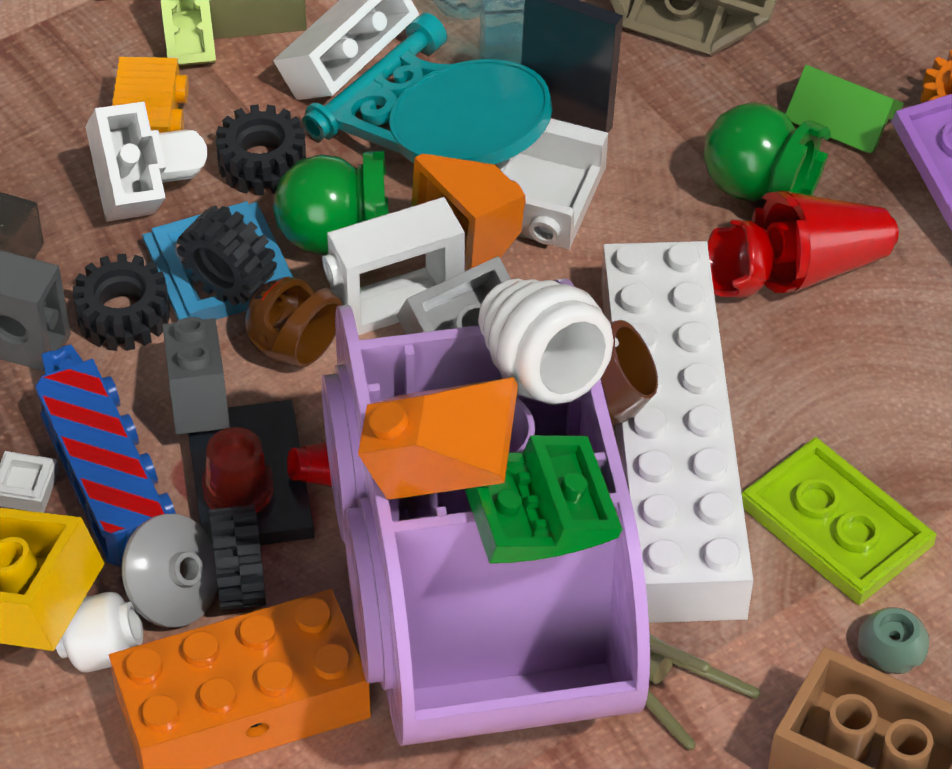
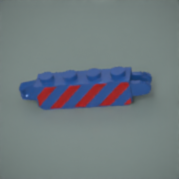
(98, 450)

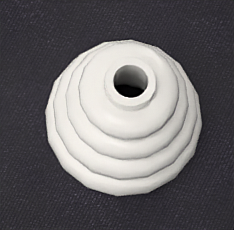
(546, 338)

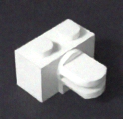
(136, 161)

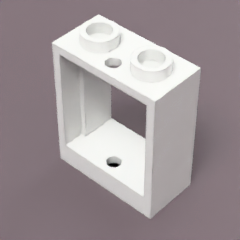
(388, 240)

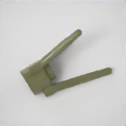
(661, 660)

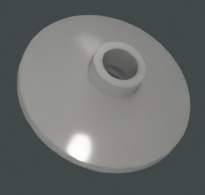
(153, 570)

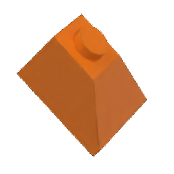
(481, 199)
(439, 438)

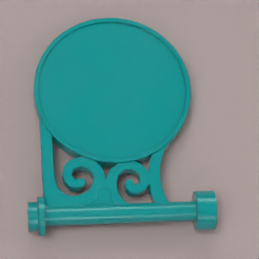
(446, 110)

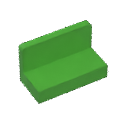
(847, 109)

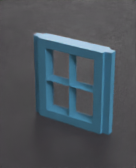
(181, 292)

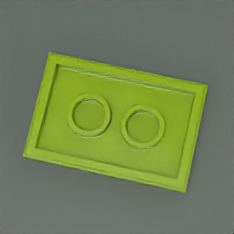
(837, 520)

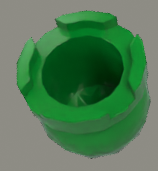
(761, 152)
(328, 195)

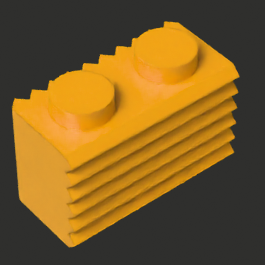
(156, 84)

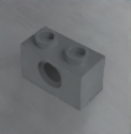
(30, 310)
(196, 375)

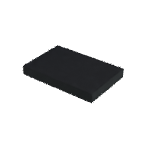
(577, 57)
(288, 512)

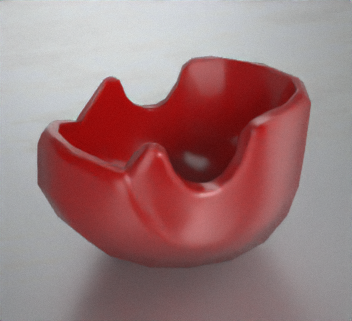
(740, 259)

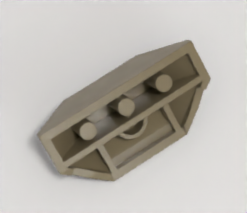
(695, 24)

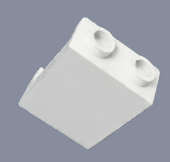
(558, 180)

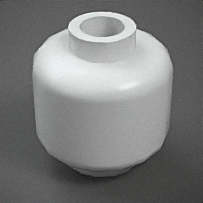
(98, 629)

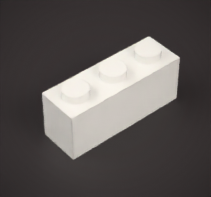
(341, 44)

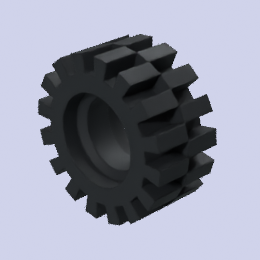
(255, 130)
(226, 255)
(125, 323)
(237, 557)

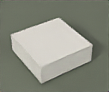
(26, 481)

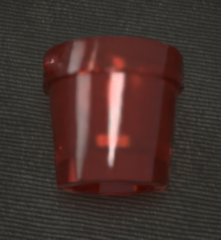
(236, 471)

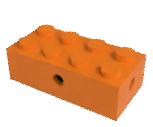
(241, 685)

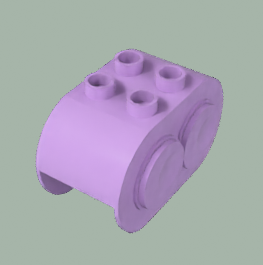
(438, 625)

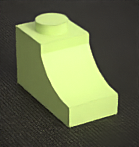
(188, 31)

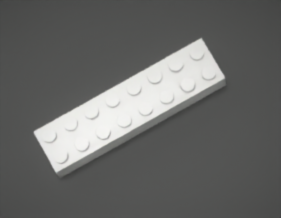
(682, 441)

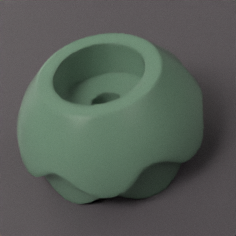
(888, 654)

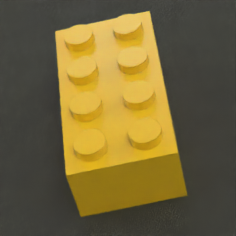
(43, 575)

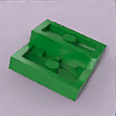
(547, 505)

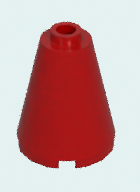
(821, 237)

